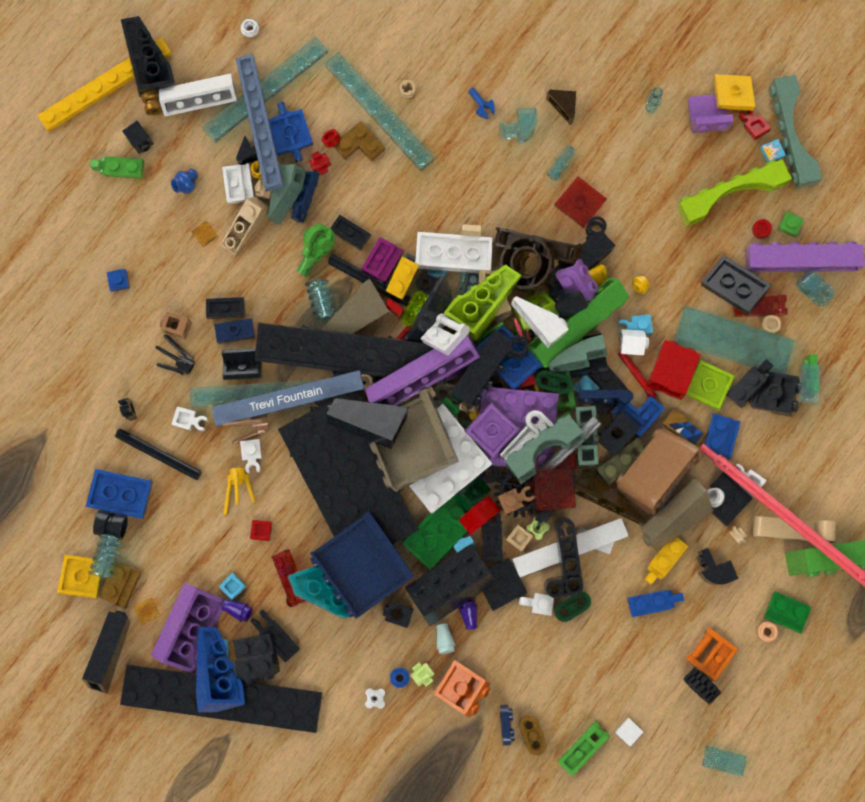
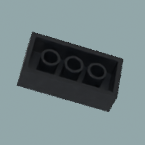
(450, 585)

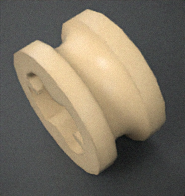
(404, 84)

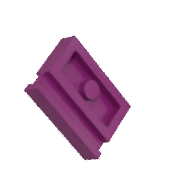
(382, 259)

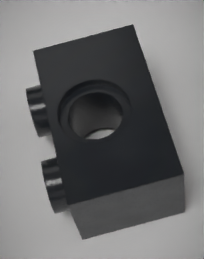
(627, 424)

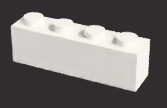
(197, 95)

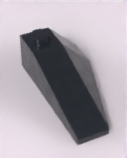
(147, 61)

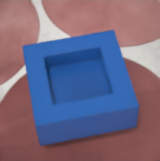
(118, 280)

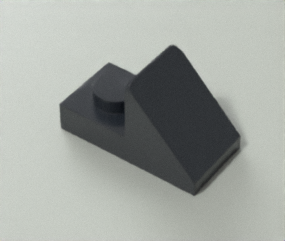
(246, 153)
(567, 301)

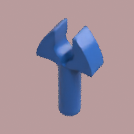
(482, 104)

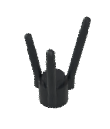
(184, 364)

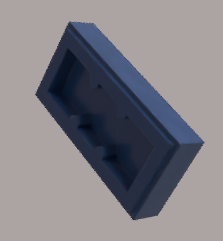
(234, 331)

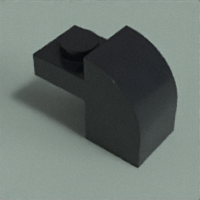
(713, 573)

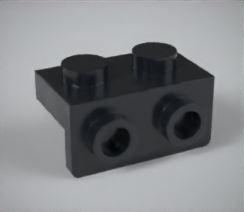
(240, 364)

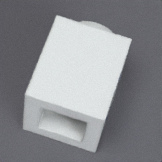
(633, 342)

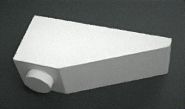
(543, 322)

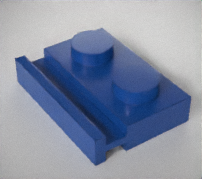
(722, 435)

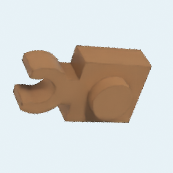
(512, 500)

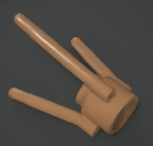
(259, 423)

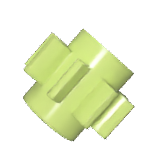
(422, 674)

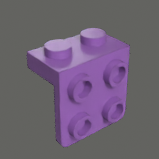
(706, 116)

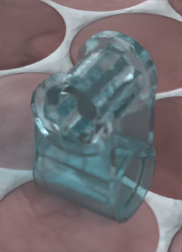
(814, 286)

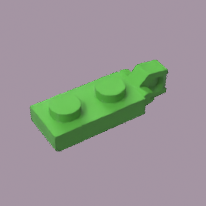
(119, 167)

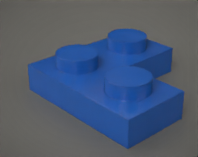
(645, 415)

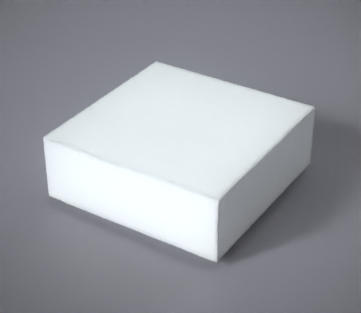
(629, 732)

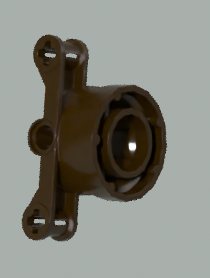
(517, 250)

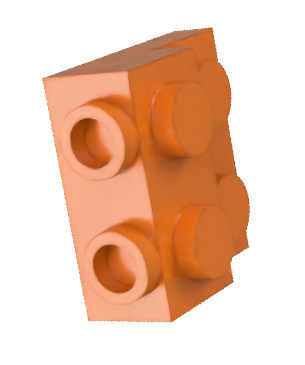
(462, 689)

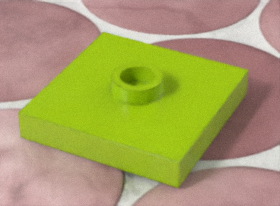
(709, 385)

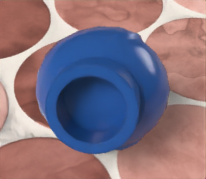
(184, 181)

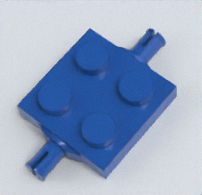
(290, 132)

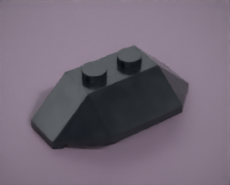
(436, 303)

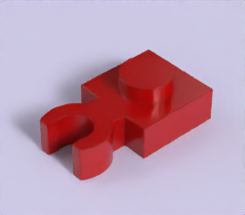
(754, 125)

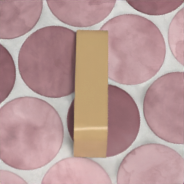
(778, 529)

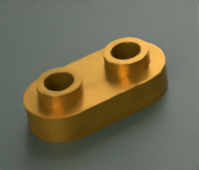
(532, 734)

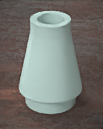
(445, 641)

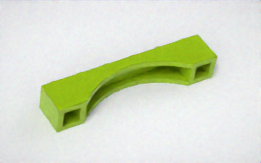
(767, 178)

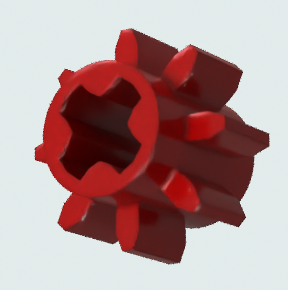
(320, 162)

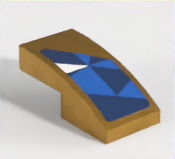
(684, 428)

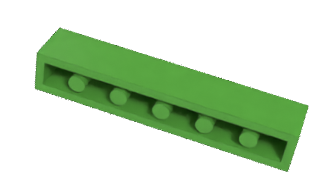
(608, 298)

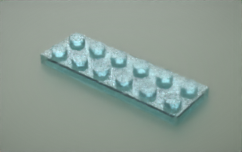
(732, 340)

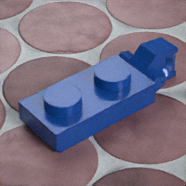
(653, 602)

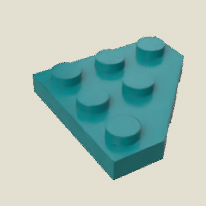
(311, 587)

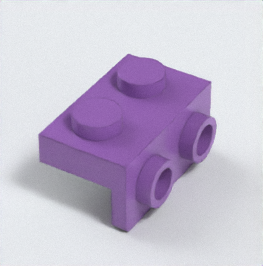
(578, 279)

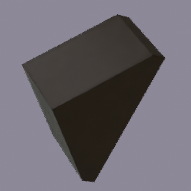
(563, 102)

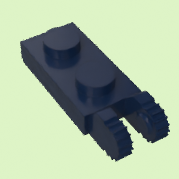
(605, 396)

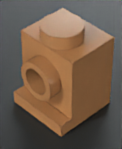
(183, 325)

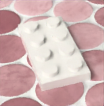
(453, 252)

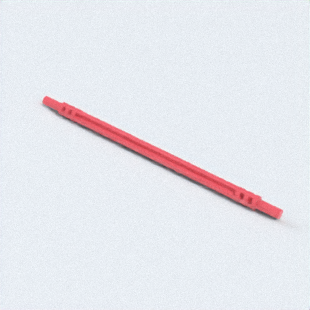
(786, 515)

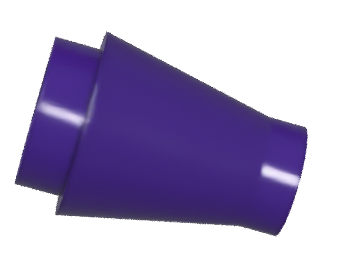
(238, 610)
(469, 614)

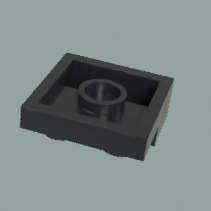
(778, 394)
(256, 657)

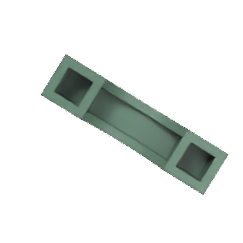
(563, 433)

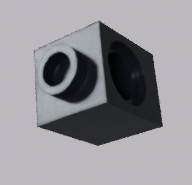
(138, 137)
(407, 613)

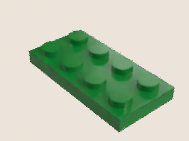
(437, 533)

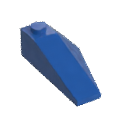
(215, 678)

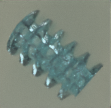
(320, 299)
(105, 556)

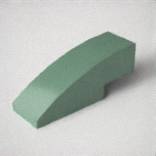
(579, 355)

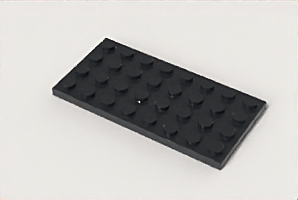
(344, 475)

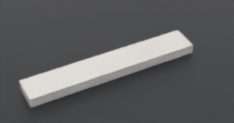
(586, 542)

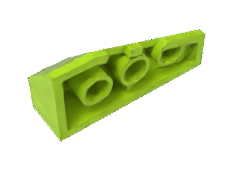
(483, 301)

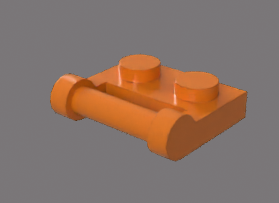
(716, 659)

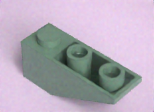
(284, 198)

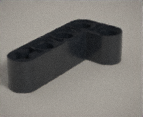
(565, 556)

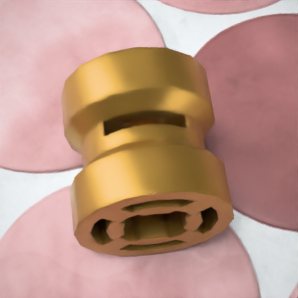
(152, 102)

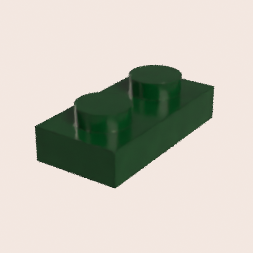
(473, 493)

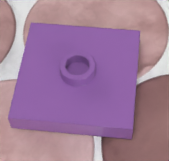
(492, 430)

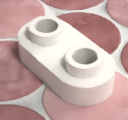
(542, 423)

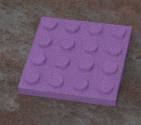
(515, 406)

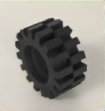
(702, 685)

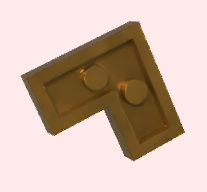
(359, 138)

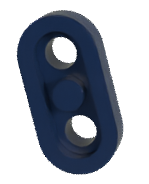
(505, 716)

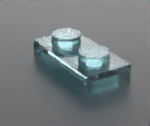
(809, 383)
(724, 761)

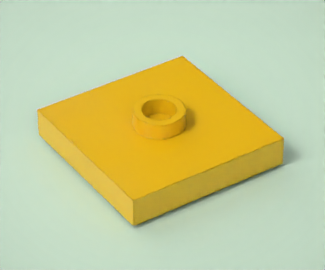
(734, 92)
(76, 579)

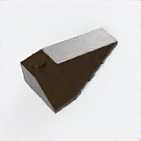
(599, 492)

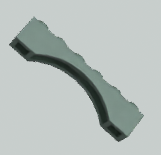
(804, 168)

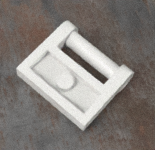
(443, 340)

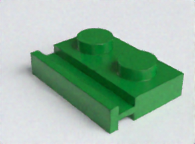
(787, 612)

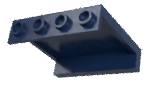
(361, 565)

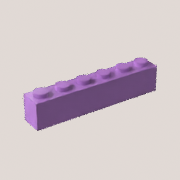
(804, 257)
(421, 374)

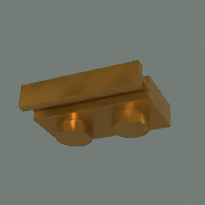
(121, 586)

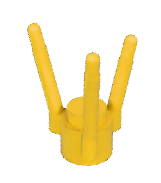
(236, 478)

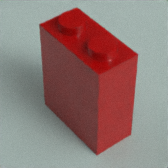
(673, 369)

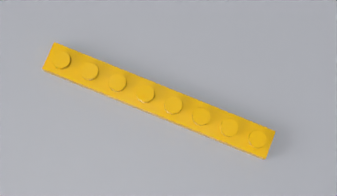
(92, 92)

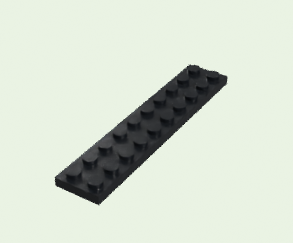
(335, 350)
(263, 702)

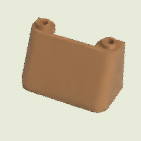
(658, 470)

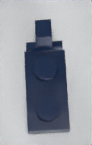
(305, 197)

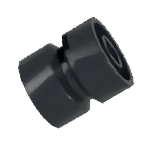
(108, 524)

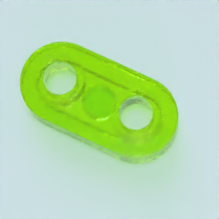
(414, 307)

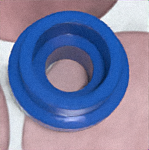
(404, 672)

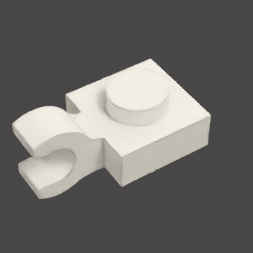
(540, 603)

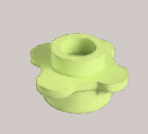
(537, 533)

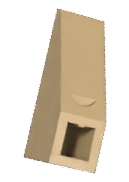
(245, 224)

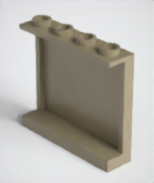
(419, 448)

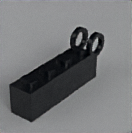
(594, 251)
(482, 370)

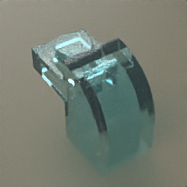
(523, 128)

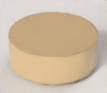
(771, 324)

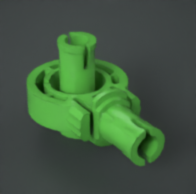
(315, 246)

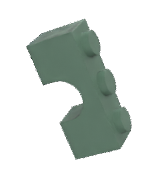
(589, 448)

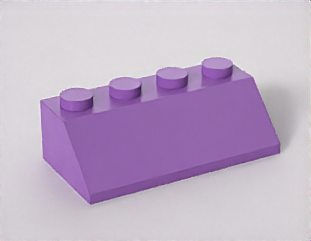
(180, 633)

